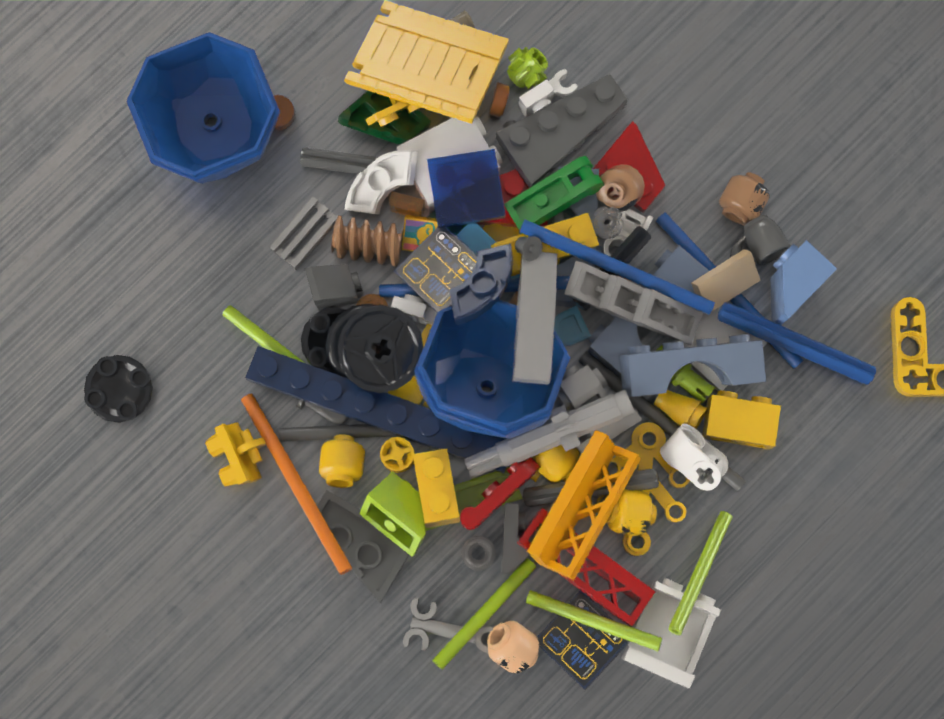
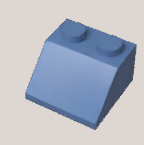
(797, 278)

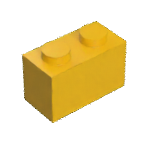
(741, 421)
(436, 488)

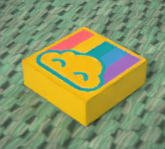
(416, 231)

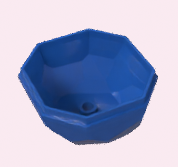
(185, 89)
(479, 355)

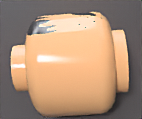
(513, 646)

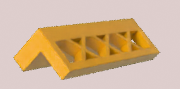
(572, 502)

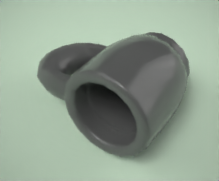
(763, 239)

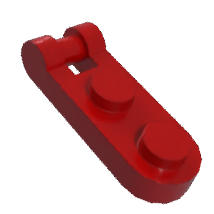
(498, 493)

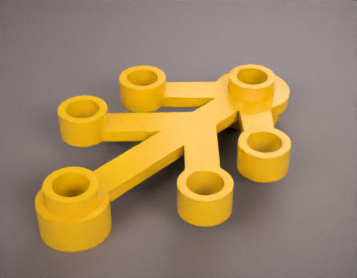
(663, 497)

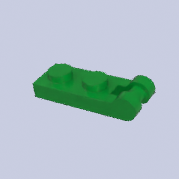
(554, 193)

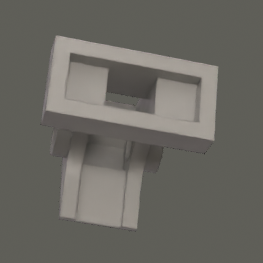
(581, 385)

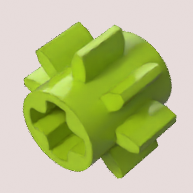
(527, 67)

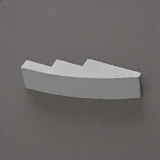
(633, 303)
(535, 319)

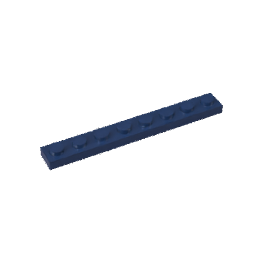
(368, 407)

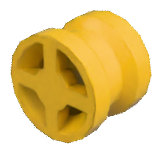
(395, 449)

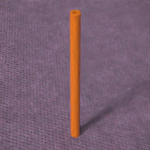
(296, 484)

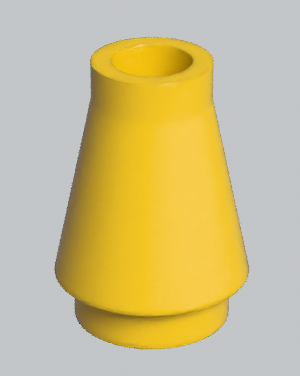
(681, 408)

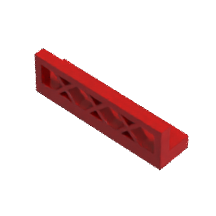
(607, 569)

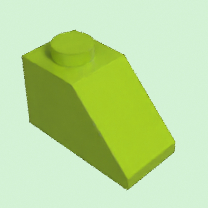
(396, 512)

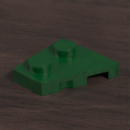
(398, 132)

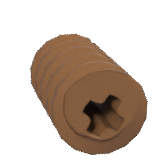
(367, 241)

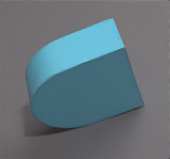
(571, 327)

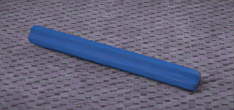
(796, 343)

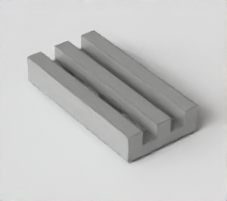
(294, 225)

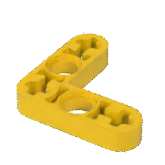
(916, 364)

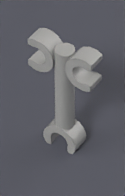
(422, 624)

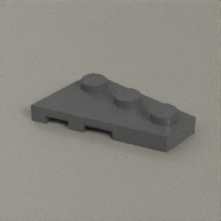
(370, 552)

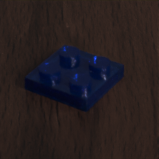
(466, 188)

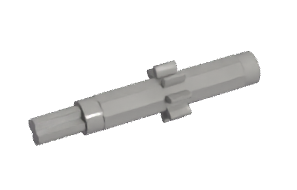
(561, 429)

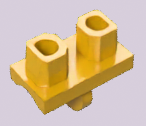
(240, 451)

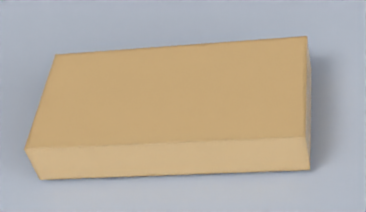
(728, 279)

